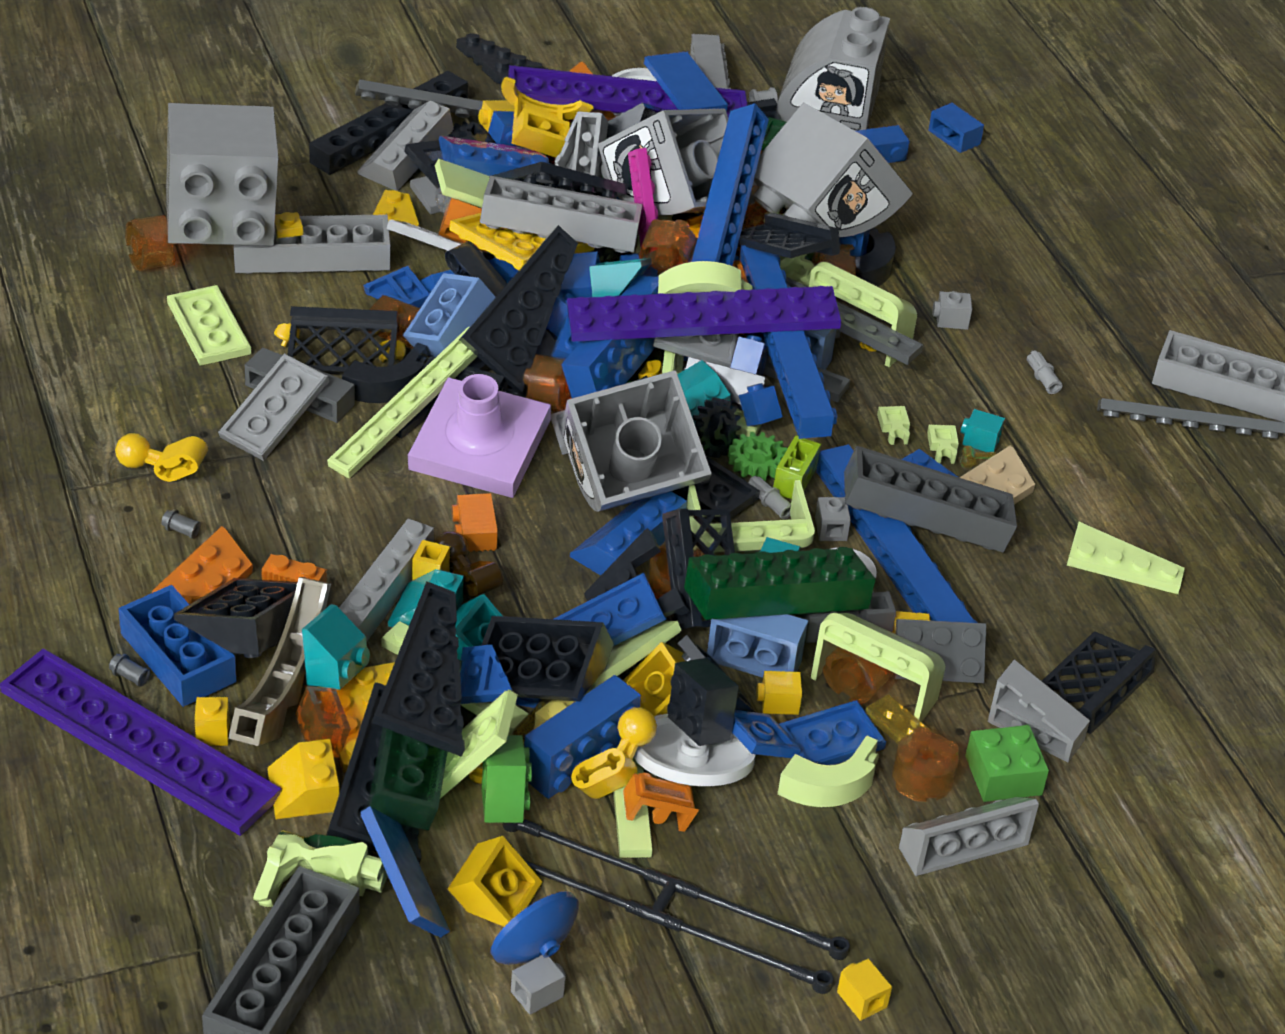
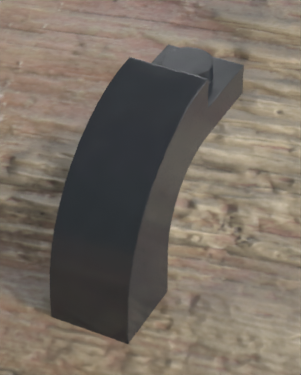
(878, 261)
(383, 383)

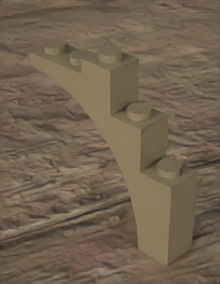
(264, 712)

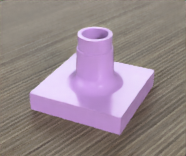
(479, 435)

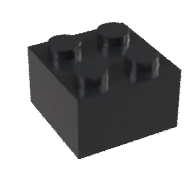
(702, 701)

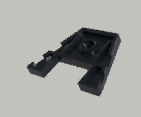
(625, 567)

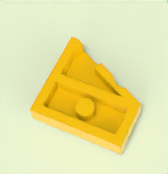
(396, 207)

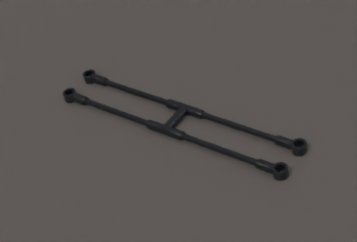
(670, 886)

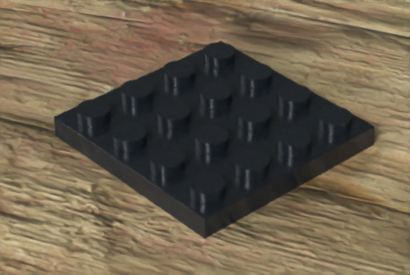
(567, 179)

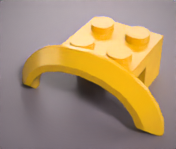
(537, 123)

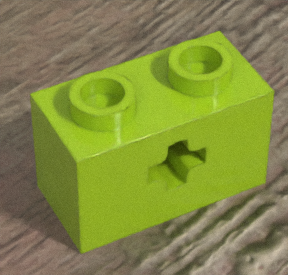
(797, 464)

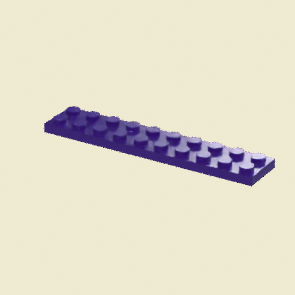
(601, 91)
(702, 313)
(141, 741)

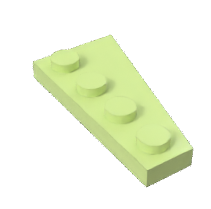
(1115, 558)

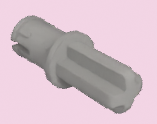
(1044, 372)
(771, 497)

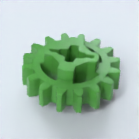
(757, 455)

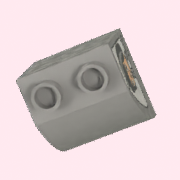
(838, 68)
(682, 156)
(827, 175)
(633, 442)

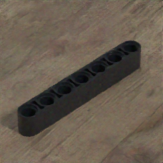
(470, 262)

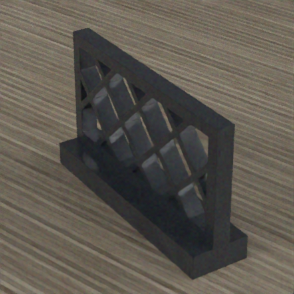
(791, 237)
(343, 319)
(680, 545)
(1113, 689)

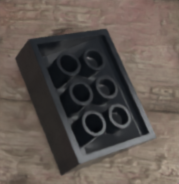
(242, 614)
(549, 655)

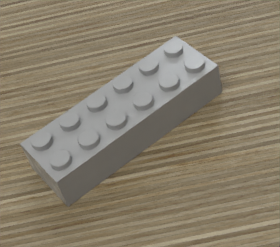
(542, 208)
(326, 246)
(1222, 375)

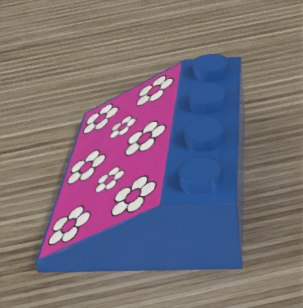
(486, 156)

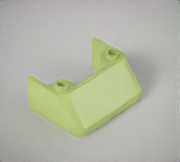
(868, 298)
(750, 536)
(884, 650)

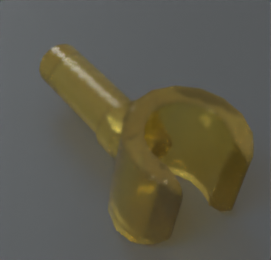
(969, 456)

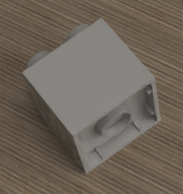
(221, 174)

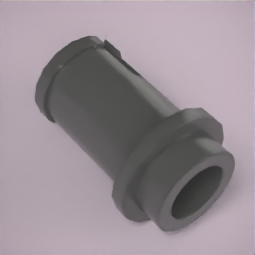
(174, 521)
(128, 669)

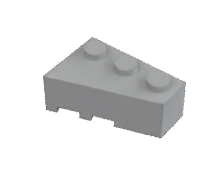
(581, 142)
(1027, 701)

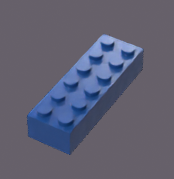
(611, 362)

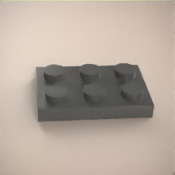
(957, 643)

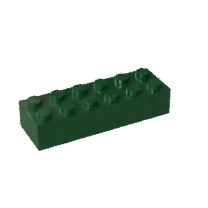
(778, 583)

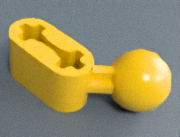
(172, 464)
(615, 766)

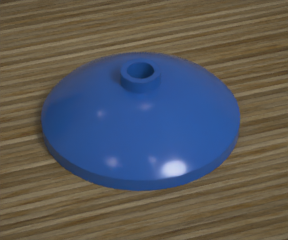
(536, 930)

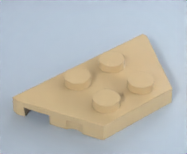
(1004, 473)

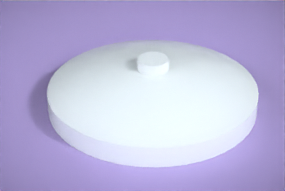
(682, 761)

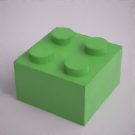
(1006, 763)
(506, 782)

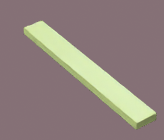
(401, 409)

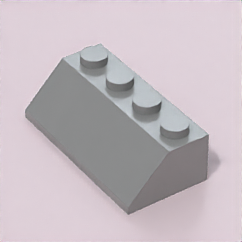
(390, 163)
(968, 834)

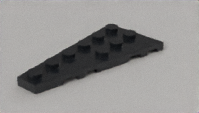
(493, 58)
(517, 318)
(425, 680)
(357, 783)

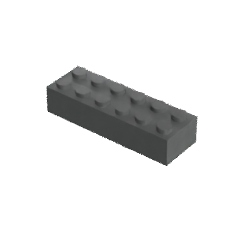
(929, 499)
(284, 957)

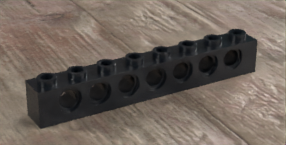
(371, 129)

